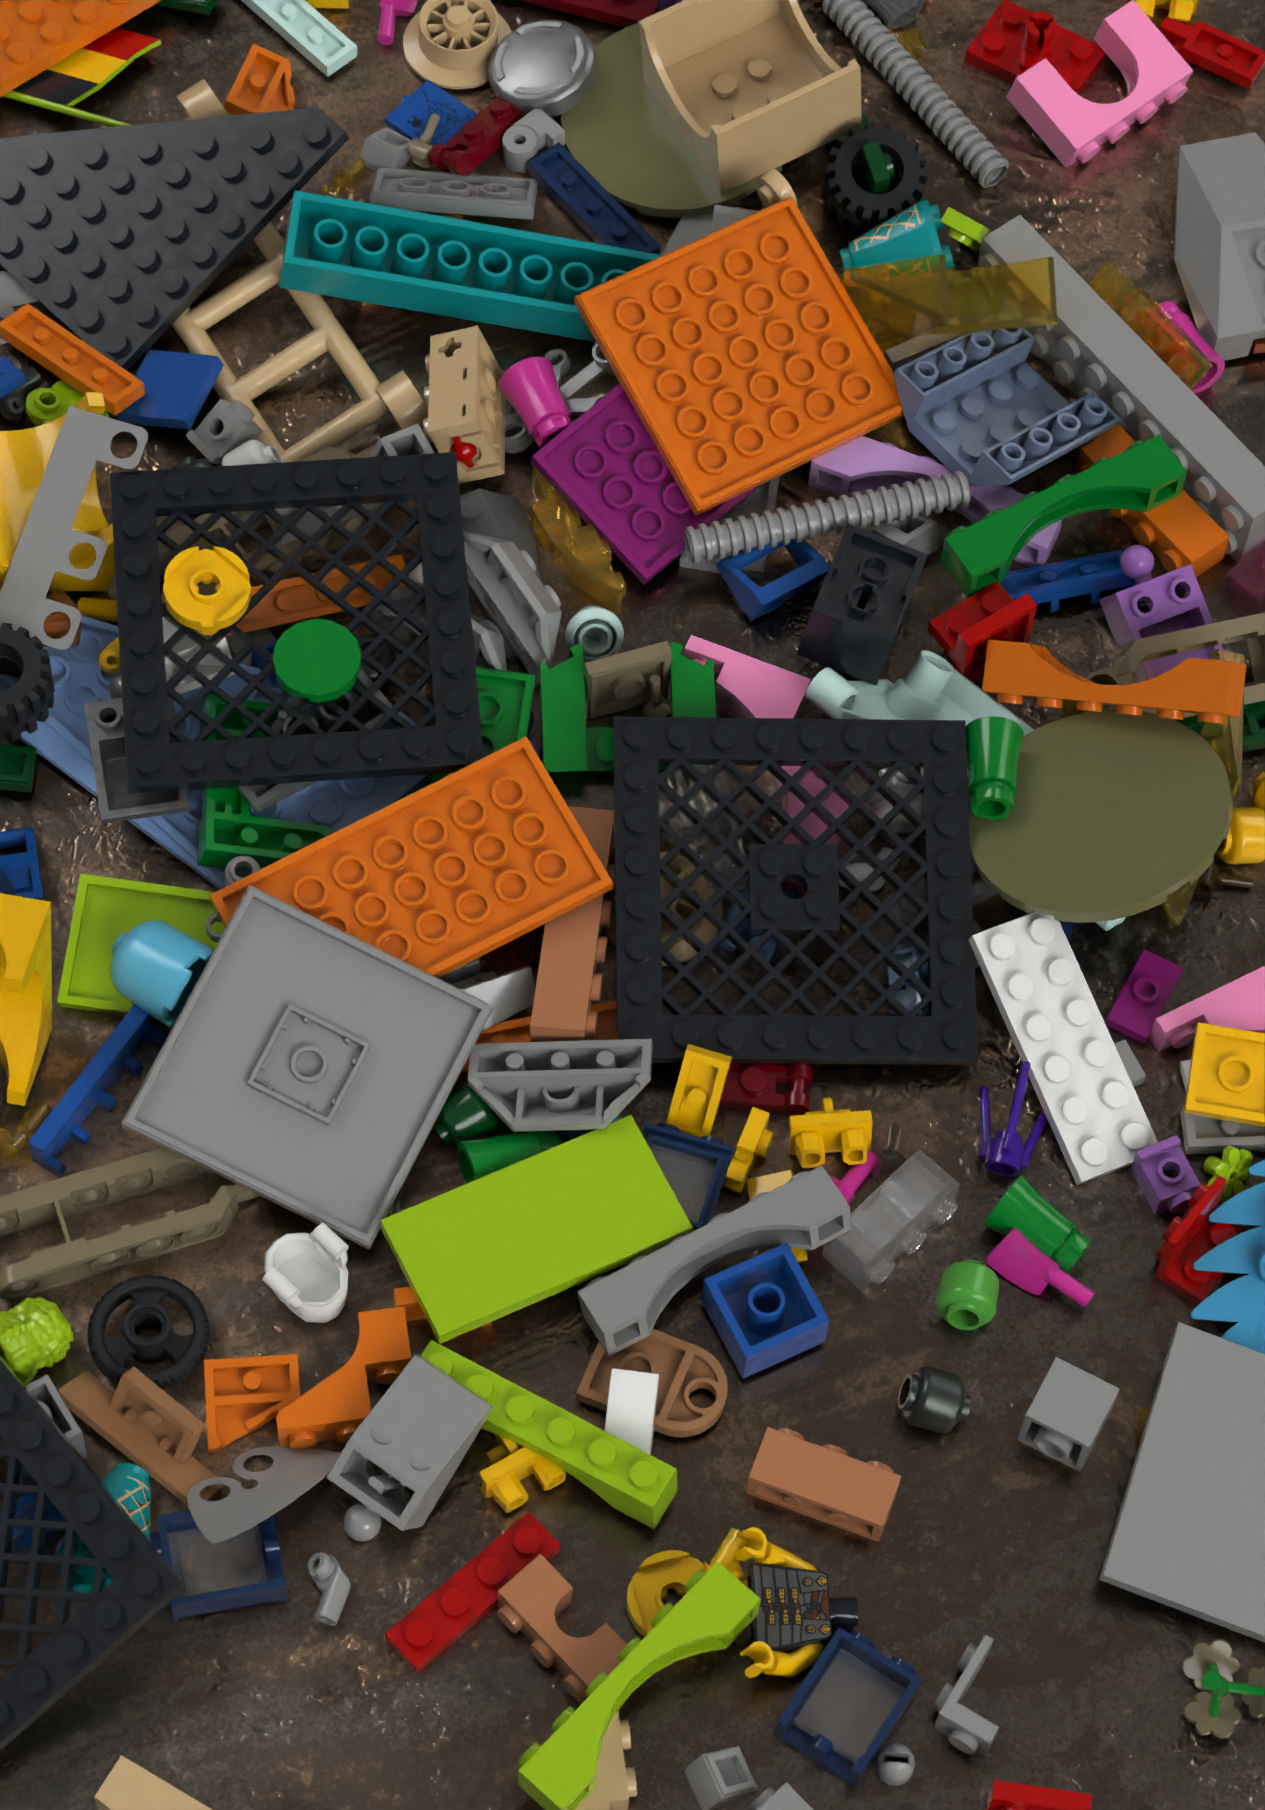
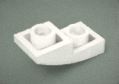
(632, 1407)

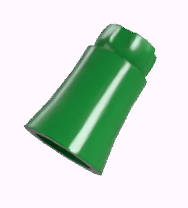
(992, 765)
(491, 1154)
(1039, 1223)

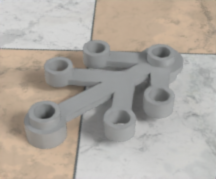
(516, 434)

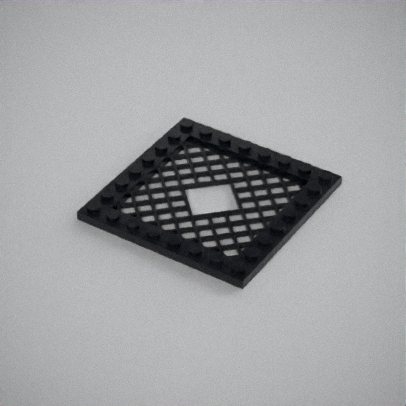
(429, 480)

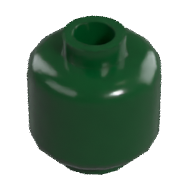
(464, 1116)

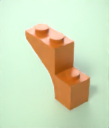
(342, 1400)

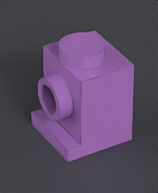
(1160, 1191)

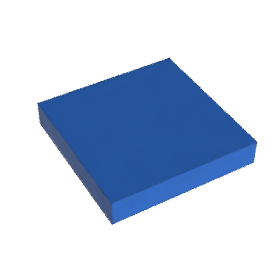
(174, 389)

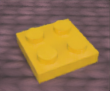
(1227, 1075)

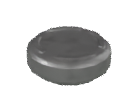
(543, 67)

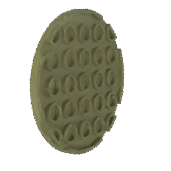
(632, 143)
(1105, 817)

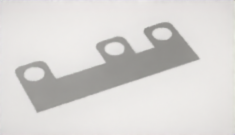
(48, 531)

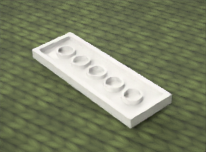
(1066, 1043)

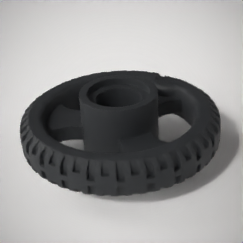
(148, 1293)

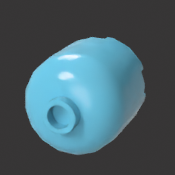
(158, 968)

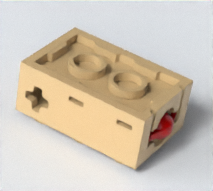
(466, 403)

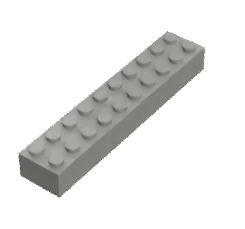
(1108, 358)

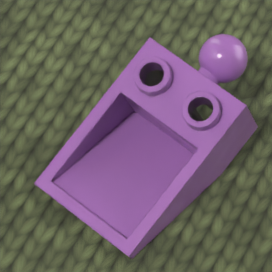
(1171, 602)

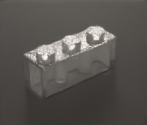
(893, 1221)

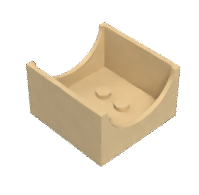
(746, 84)

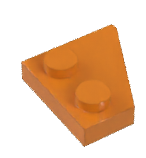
(261, 84)
(246, 1394)

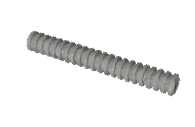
(918, 90)
(827, 517)

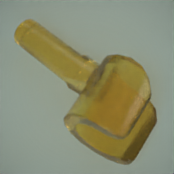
(910, 40)

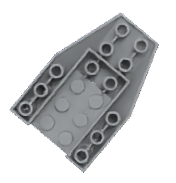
(1223, 239)

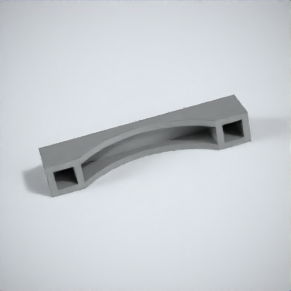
(799, 1213)

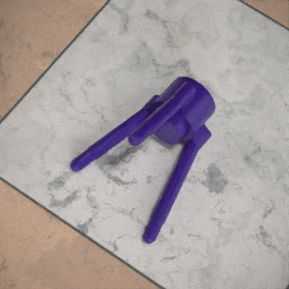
(1005, 1152)

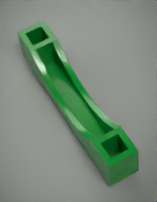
(1132, 480)

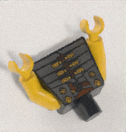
(793, 1609)

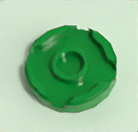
(317, 660)

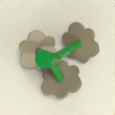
(1212, 1671)

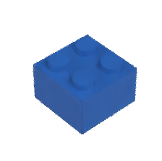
(765, 1310)

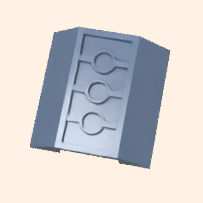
(991, 411)

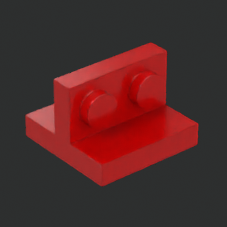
(980, 618)

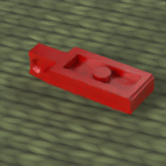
(1215, 50)

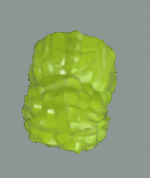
(33, 1337)

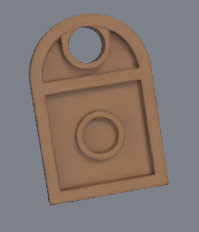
(681, 1371)

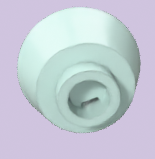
(597, 630)

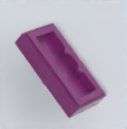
(1144, 996)

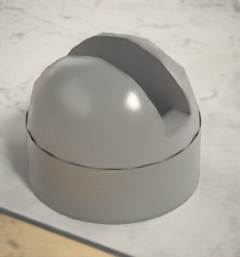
(895, 1772)

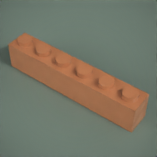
(573, 949)

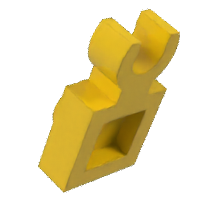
(753, 1141)

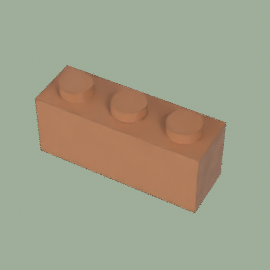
(823, 1483)

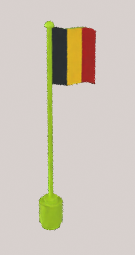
(84, 74)

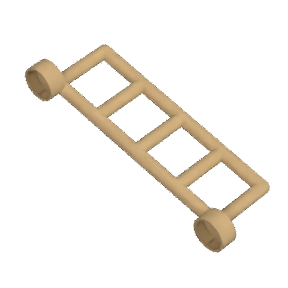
(378, 399)

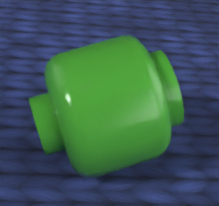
(968, 1294)

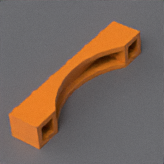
(1193, 686)

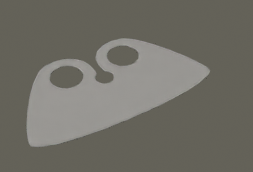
(286, 1480)

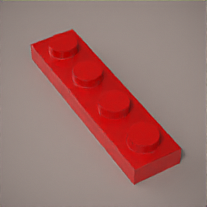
(469, 1593)

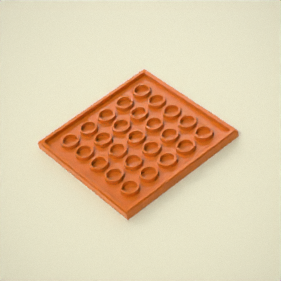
(742, 355)

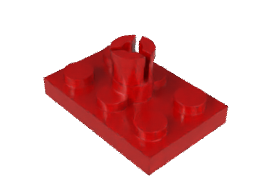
(1020, 39)

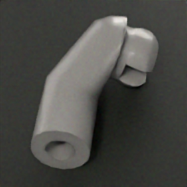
(332, 1584)

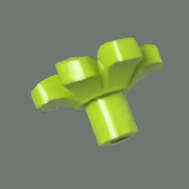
(1232, 1167)

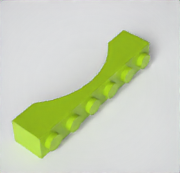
(605, 1464)
(704, 1620)

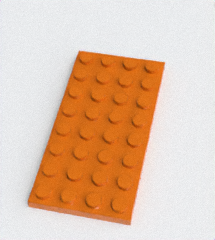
(444, 866)

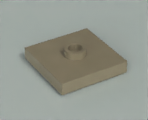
(623, 679)

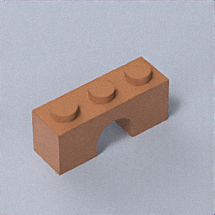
(532, 1605)

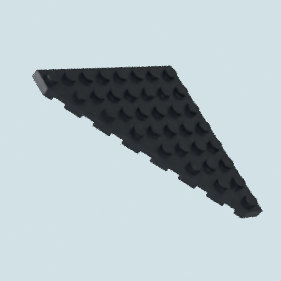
(143, 217)

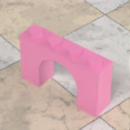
(1078, 127)

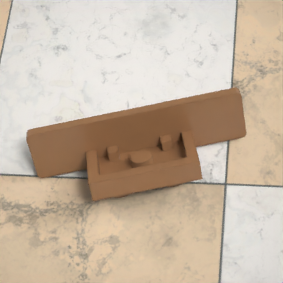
(144, 1427)

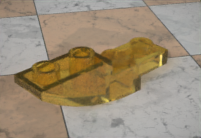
(1151, 324)
(575, 549)

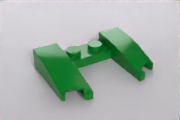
(564, 735)
(226, 819)

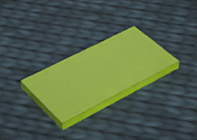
(106, 910)
(535, 1228)

